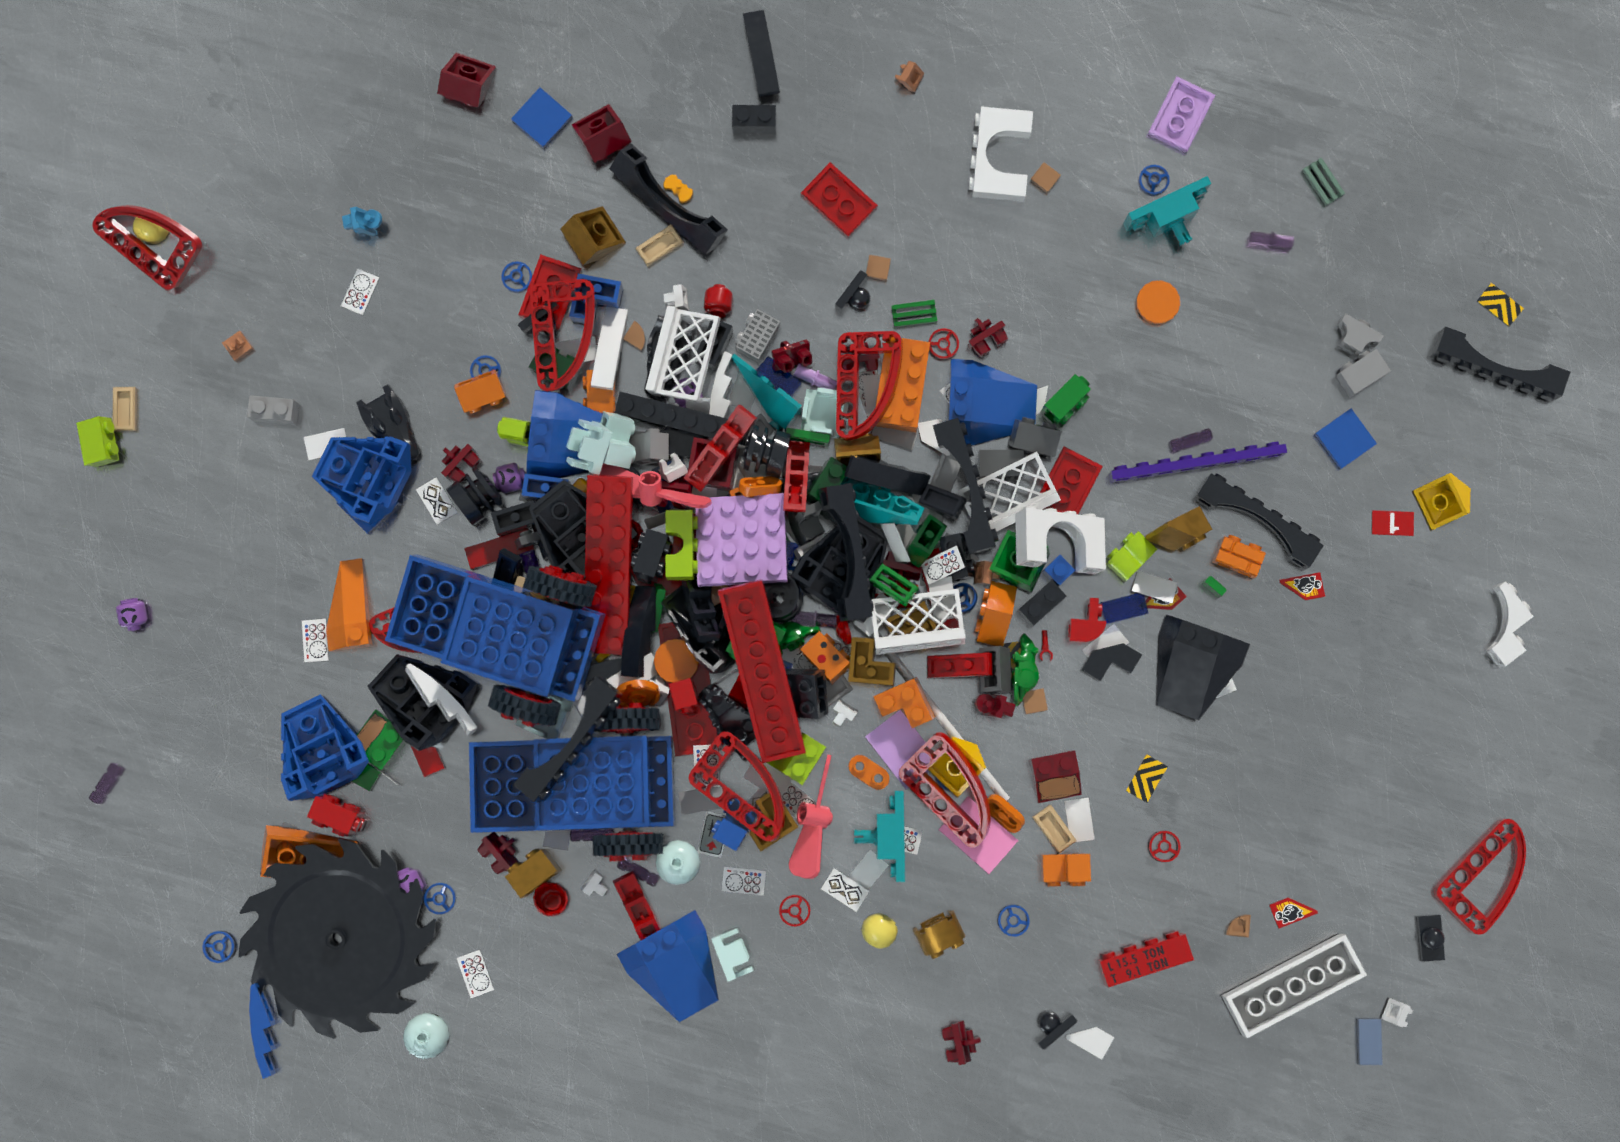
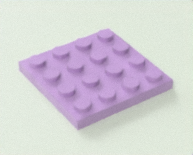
(742, 540)

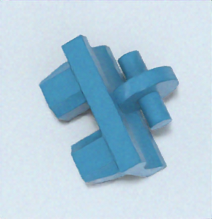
(362, 221)

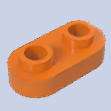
(759, 486)
(868, 773)
(1005, 813)

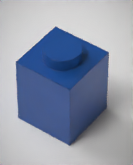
(1058, 570)

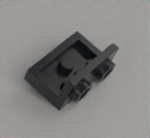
(958, 539)

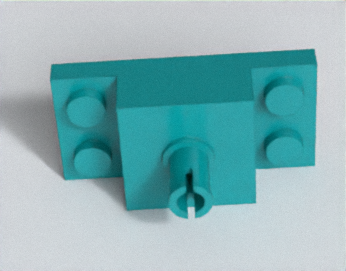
(1170, 211)
(889, 836)

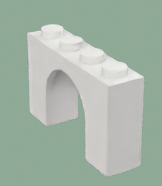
(991, 125)
(1085, 531)

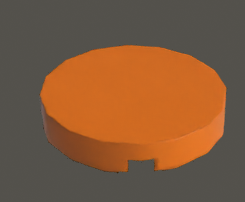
(1158, 302)
(675, 661)
(639, 692)

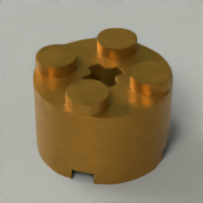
(939, 934)

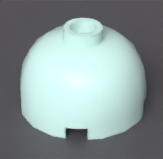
(678, 862)
(426, 1036)

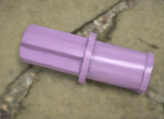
(814, 377)

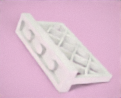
(666, 346)
(1008, 517)
(924, 639)

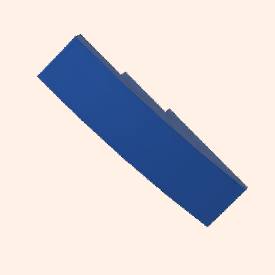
(260, 1020)

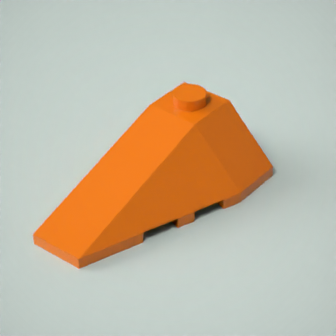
(349, 609)
(281, 841)

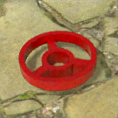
(943, 339)
(843, 631)
(1169, 846)
(794, 916)

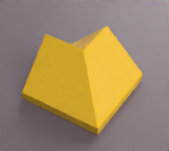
(1444, 500)
(949, 774)

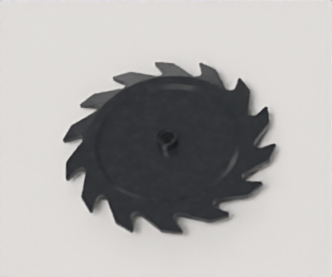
(375, 928)

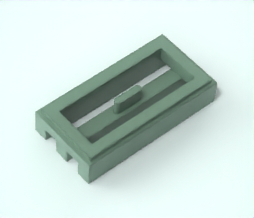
(1313, 166)

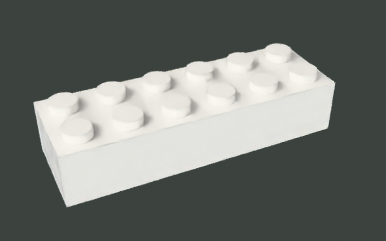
(1294, 985)

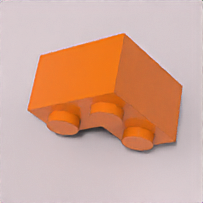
(995, 613)
(909, 697)
(1066, 868)

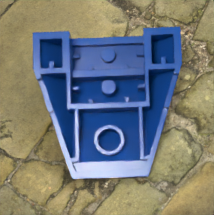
(988, 400)
(549, 432)
(365, 474)
(318, 750)
(674, 967)

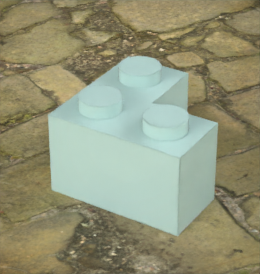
(620, 451)

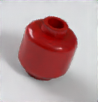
(718, 300)

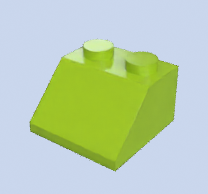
(801, 765)

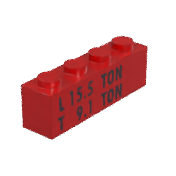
(1146, 959)

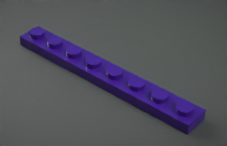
(1206, 460)

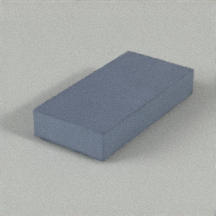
(1369, 1041)

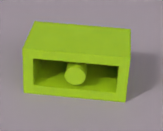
(97, 441)

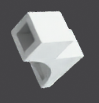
(1514, 615)

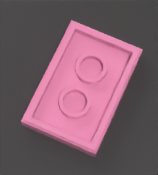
(993, 847)

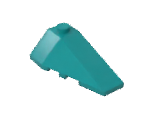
(776, 404)
(881, 506)

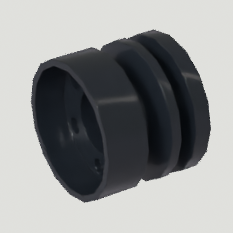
(766, 451)
(475, 496)
(792, 599)

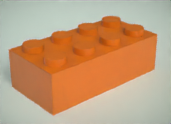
(906, 401)

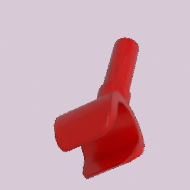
(1045, 647)

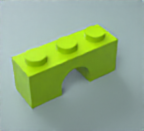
(682, 565)

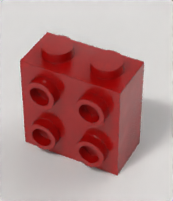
(344, 819)

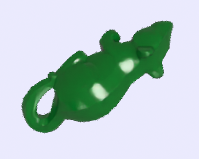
(794, 635)
(1025, 674)

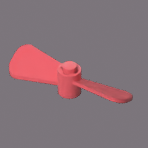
(650, 490)
(814, 818)

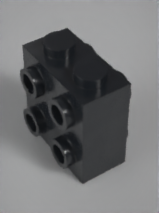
(649, 562)
(808, 692)

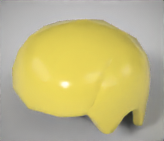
(148, 231)
(879, 930)

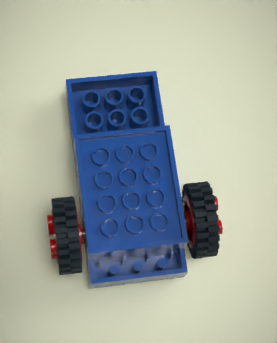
(503, 632)
(610, 786)

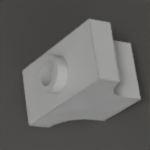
(1357, 335)

